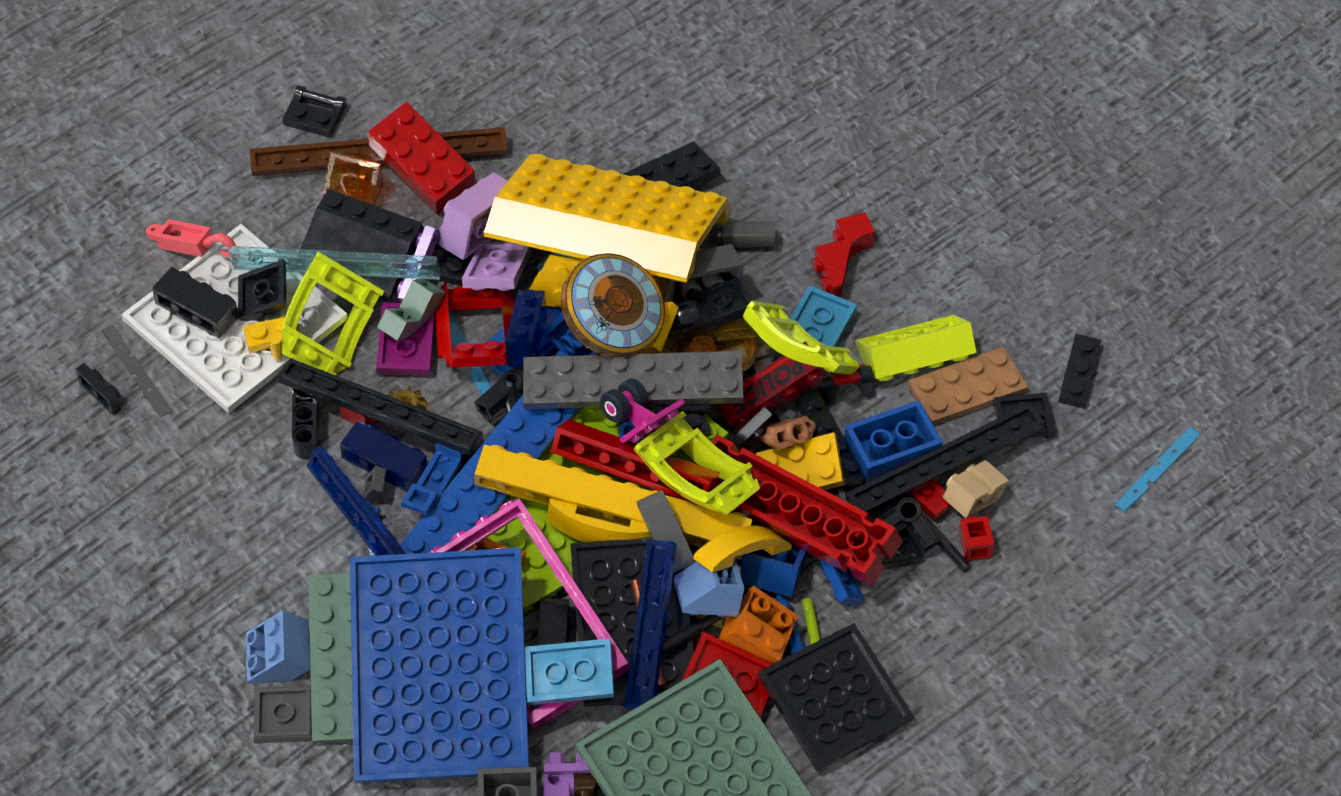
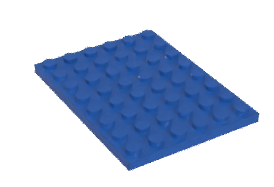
(437, 665)

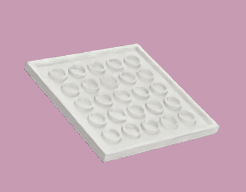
(224, 365)

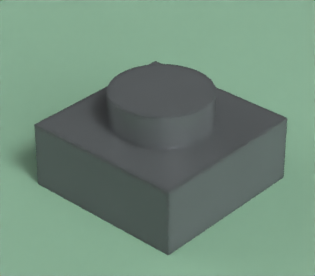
(374, 484)

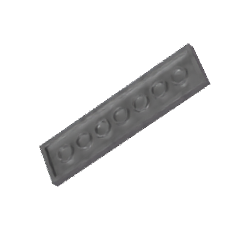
(666, 377)

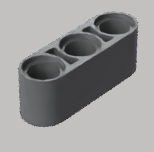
(664, 527)

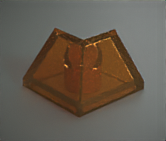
(354, 176)

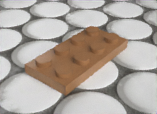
(967, 385)

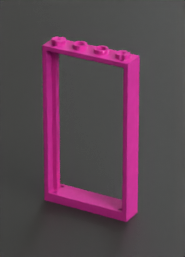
(490, 524)

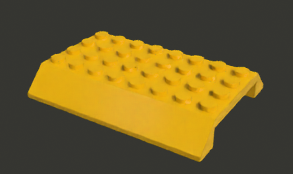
(601, 211)

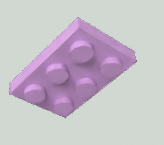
(496, 266)

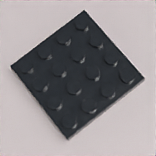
(835, 696)

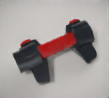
(861, 378)

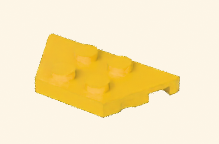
(553, 276)

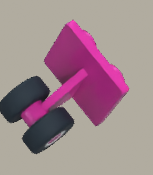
(631, 402)

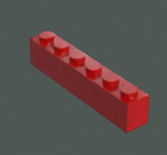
(609, 455)

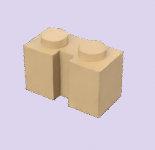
(975, 488)

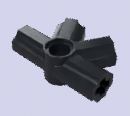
(500, 395)

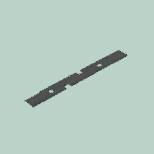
(133, 366)

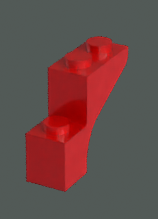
(831, 259)

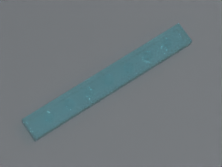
(359, 263)

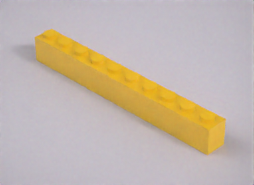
(594, 495)

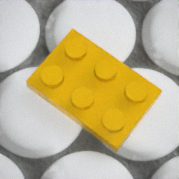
(813, 460)

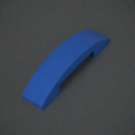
(434, 480)

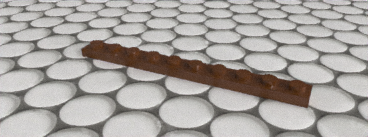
(317, 155)

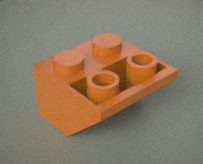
(760, 626)

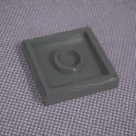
(282, 714)

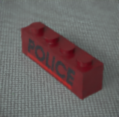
(773, 385)

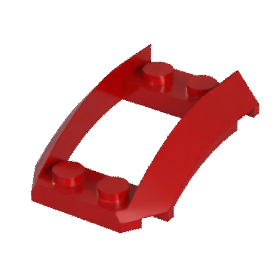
(466, 299)

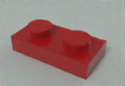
(932, 500)

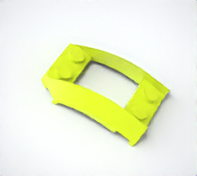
(349, 287)
(788, 337)
(679, 434)

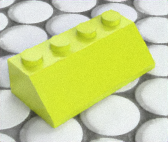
(917, 347)

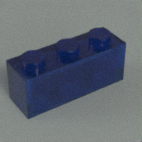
(526, 327)
(370, 448)

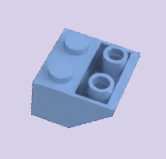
(709, 591)
(278, 649)

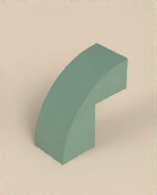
(416, 308)

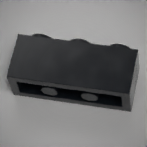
(195, 302)

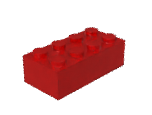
(421, 157)

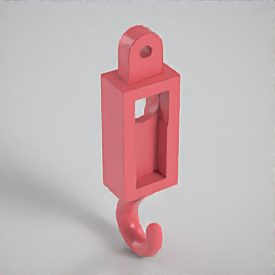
(187, 238)

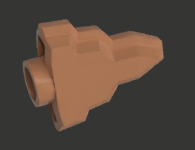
(787, 432)

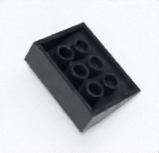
(357, 226)

